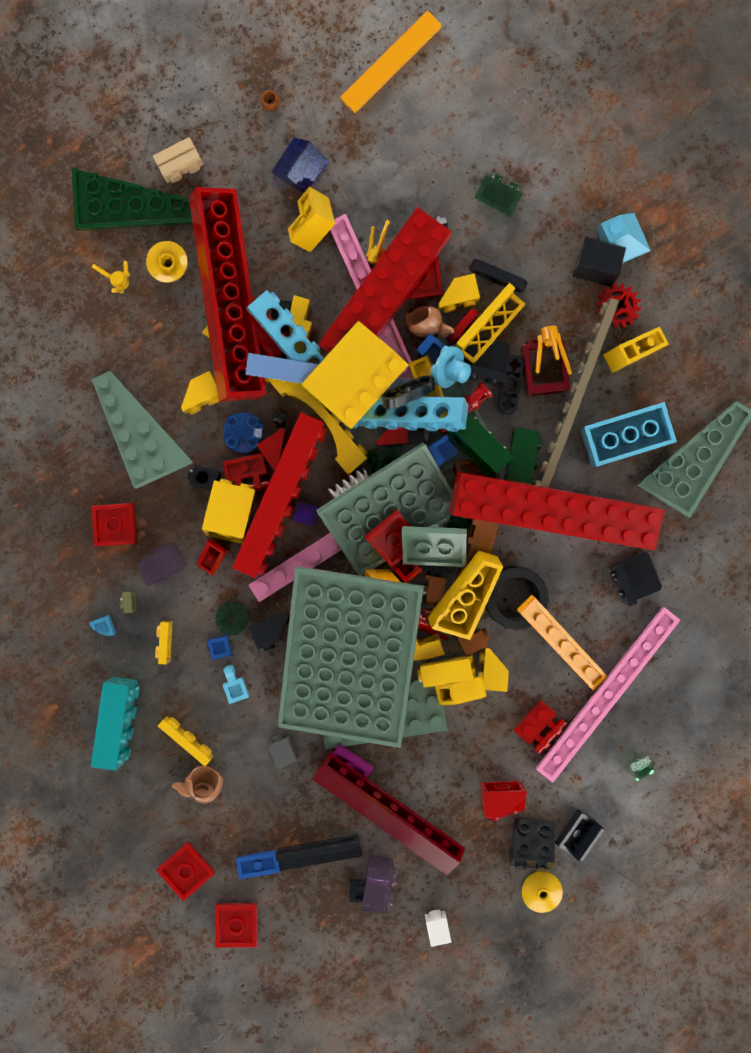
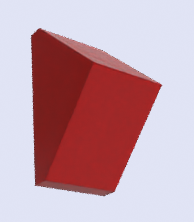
(394, 437)
(273, 447)
(212, 556)
(406, 571)

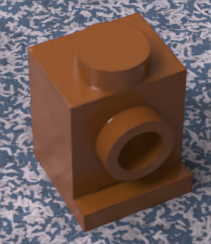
(434, 589)
(477, 642)

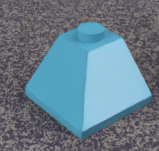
(626, 232)

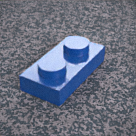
(257, 864)

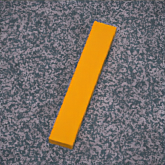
(391, 62)
(562, 642)

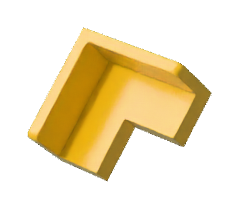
(314, 220)

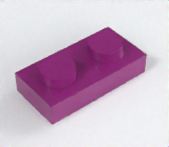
(353, 760)

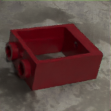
(542, 389)

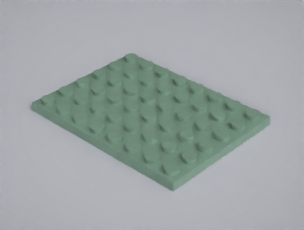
(349, 656)

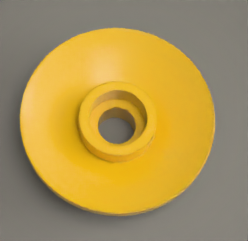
(164, 252)
(537, 883)

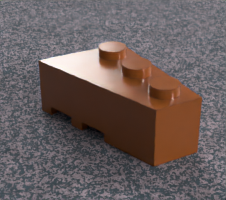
(479, 537)

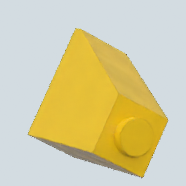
(448, 670)

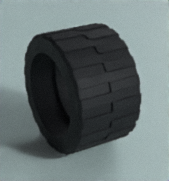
(537, 585)

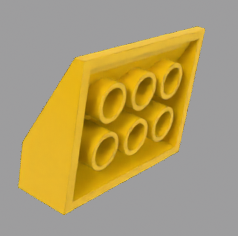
(354, 374)

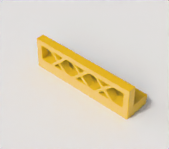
(485, 318)

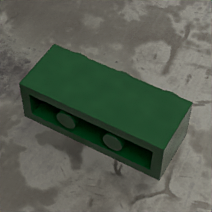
(481, 446)
(523, 449)

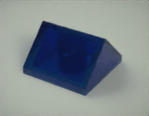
(300, 164)

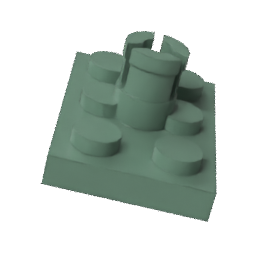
(434, 546)

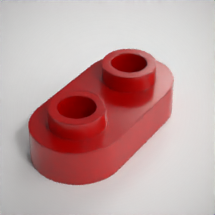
(466, 322)

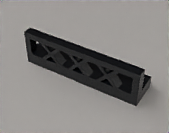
(318, 852)

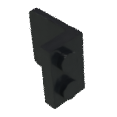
(491, 364)
(635, 578)
(533, 844)

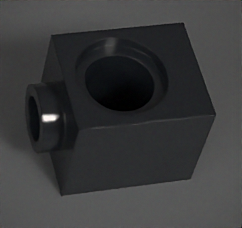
(193, 476)

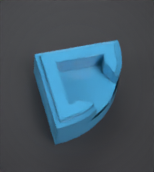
(103, 626)

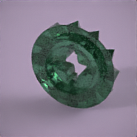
(227, 627)

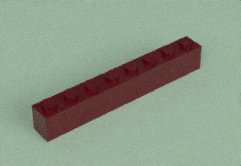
(389, 813)

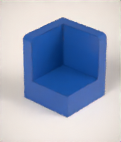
(430, 347)
(442, 450)

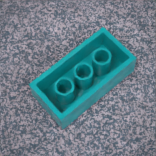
(115, 723)

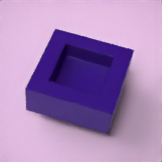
(305, 513)

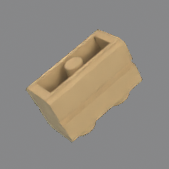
(178, 160)

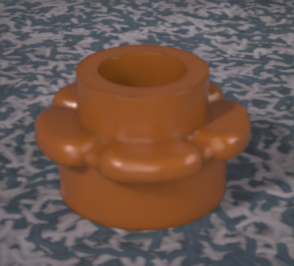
(269, 95)

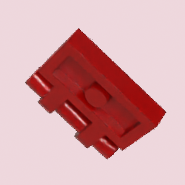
(245, 468)
(535, 721)

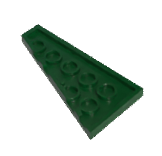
(120, 204)

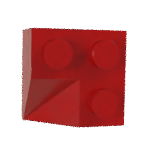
(502, 798)

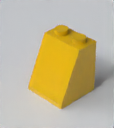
(229, 511)

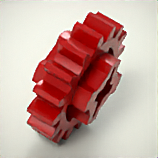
(625, 309)

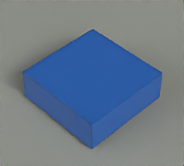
(219, 647)

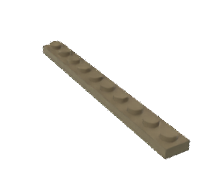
(577, 391)

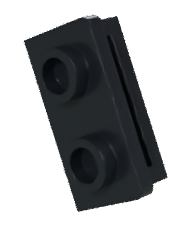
(579, 835)

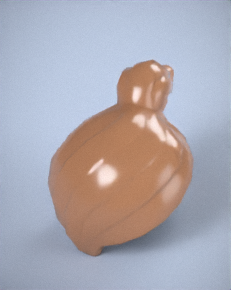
(427, 321)
(201, 784)

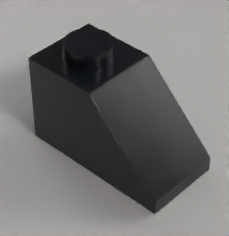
(269, 630)

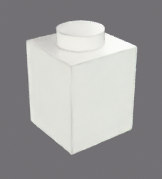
(437, 928)

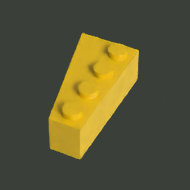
(467, 597)

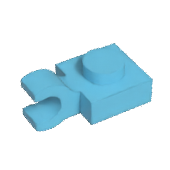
(235, 687)

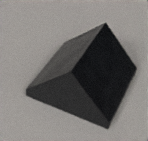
(599, 261)

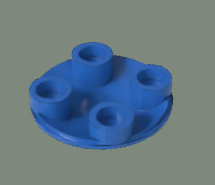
(243, 432)

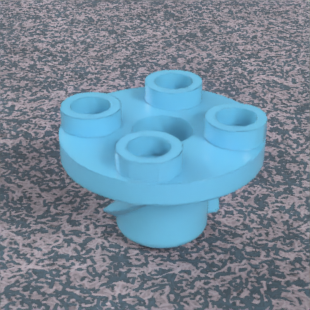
(450, 367)

